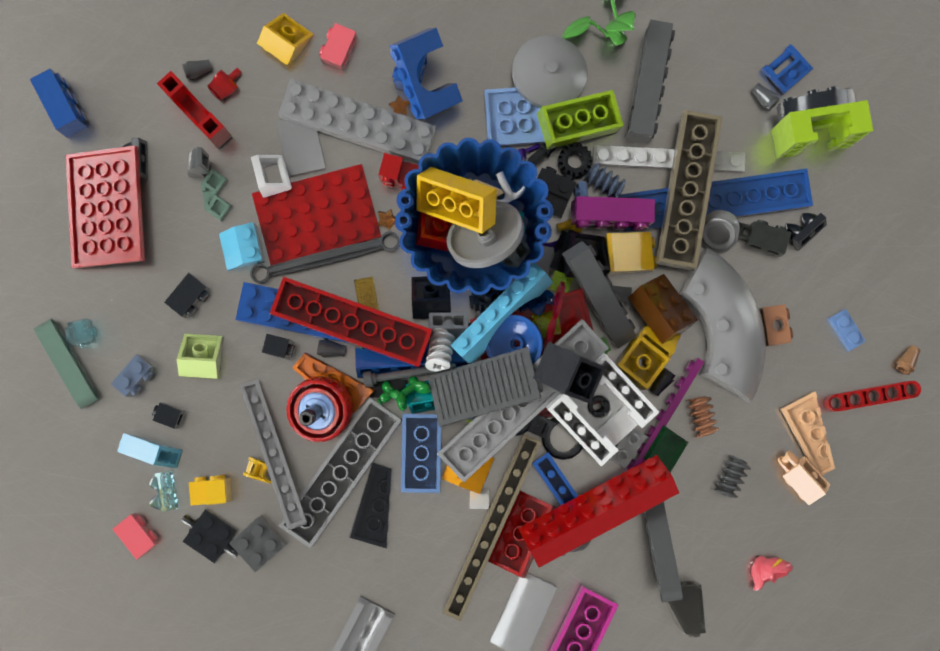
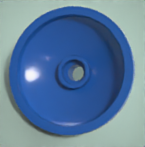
(512, 329)

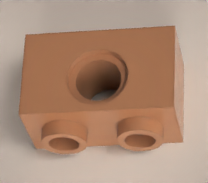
(781, 314)

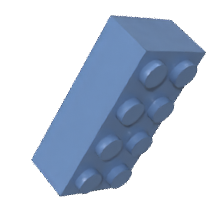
(419, 453)

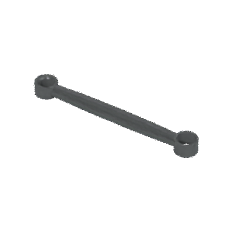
(325, 257)

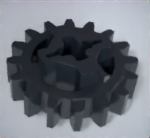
(482, 302)

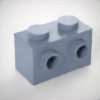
(133, 376)

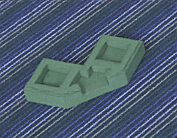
(211, 188)

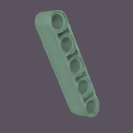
(66, 363)

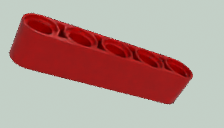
(881, 396)

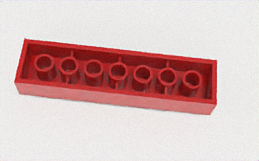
(351, 321)
(598, 510)

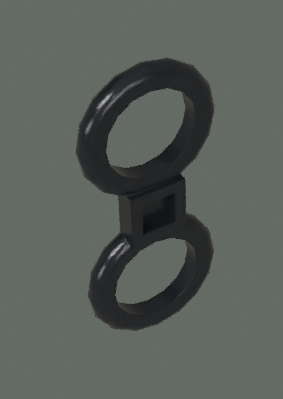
(542, 427)

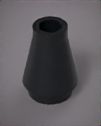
(662, 381)

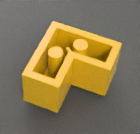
(211, 491)

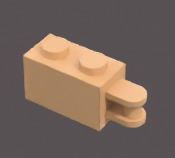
(803, 477)

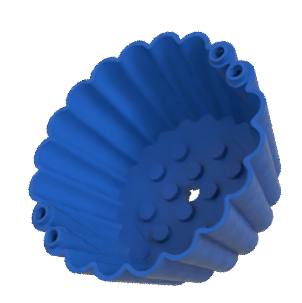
(481, 163)

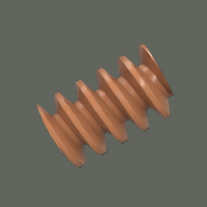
(703, 416)

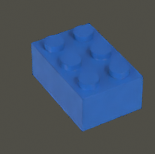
(59, 102)

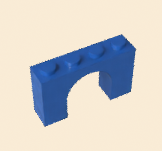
(407, 56)

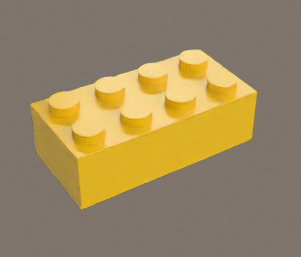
(456, 199)

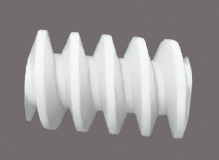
(439, 350)

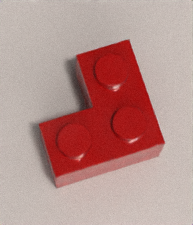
(394, 170)

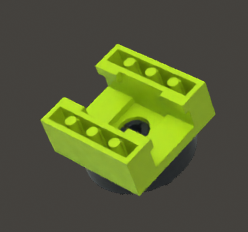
(831, 109)

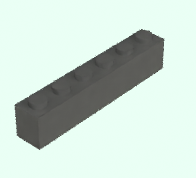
(599, 293)

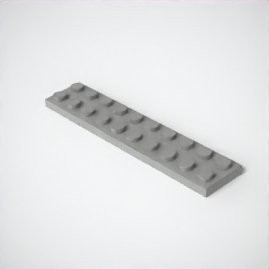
(491, 431)

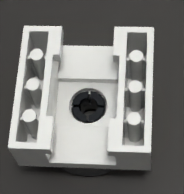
(604, 428)

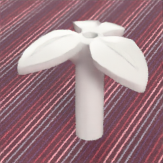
(509, 195)

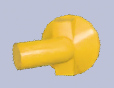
(567, 225)

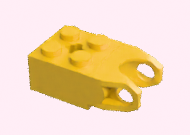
(651, 351)

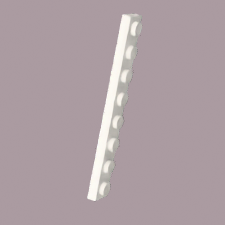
(659, 158)

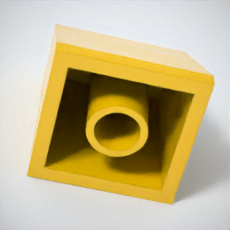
(630, 253)

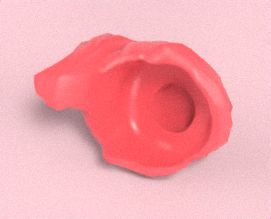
(768, 570)

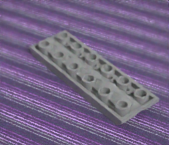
(364, 627)

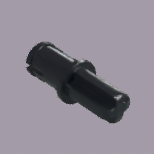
(540, 154)

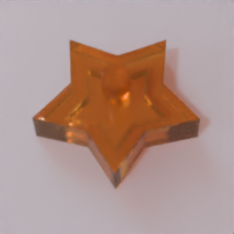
(399, 105)
(386, 218)

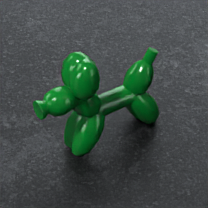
(400, 396)

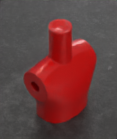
(224, 84)

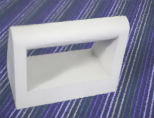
(265, 188)

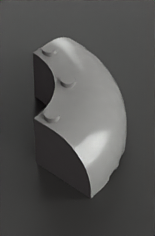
(729, 323)

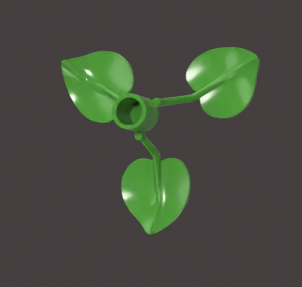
(614, 29)

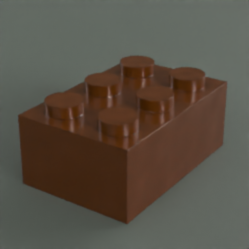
(662, 308)

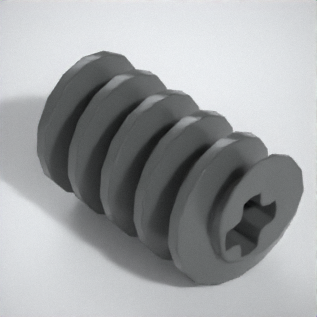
(733, 477)

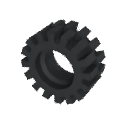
(582, 152)

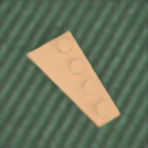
(808, 429)

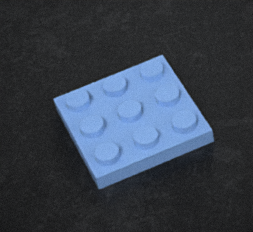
(511, 118)

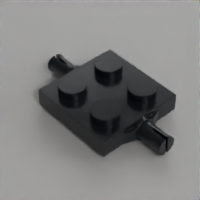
(209, 536)

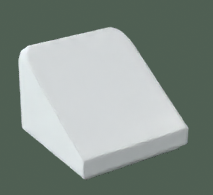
(479, 501)

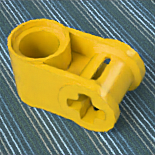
(257, 470)

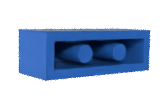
(554, 478)

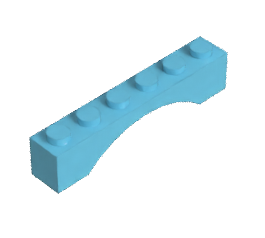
(475, 338)

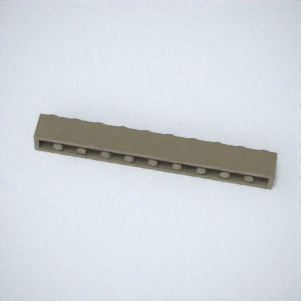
(491, 527)

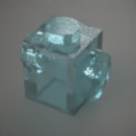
(81, 333)

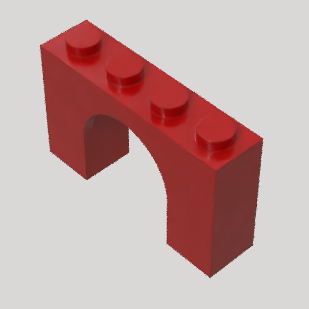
(194, 110)

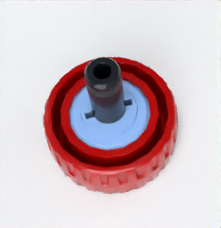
(319, 408)

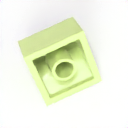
(200, 356)

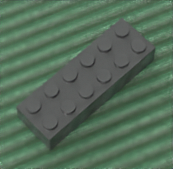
(649, 81)

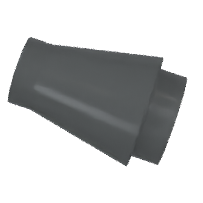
(196, 68)
(765, 96)
(330, 349)

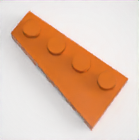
(310, 367)

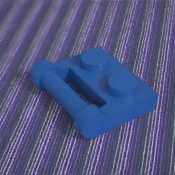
(792, 73)

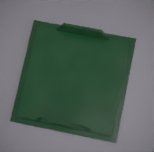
(667, 447)

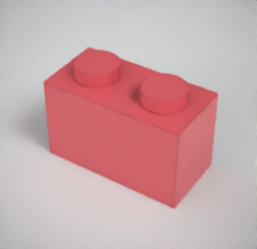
(338, 46)
(136, 535)

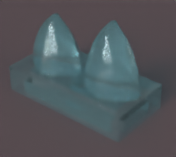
(165, 486)

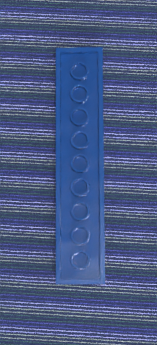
(744, 195)

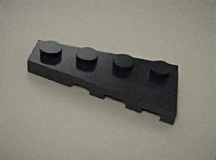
(372, 514)

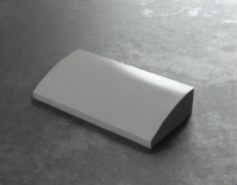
(523, 613)

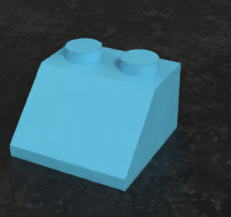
(241, 246)

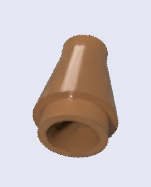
(908, 360)

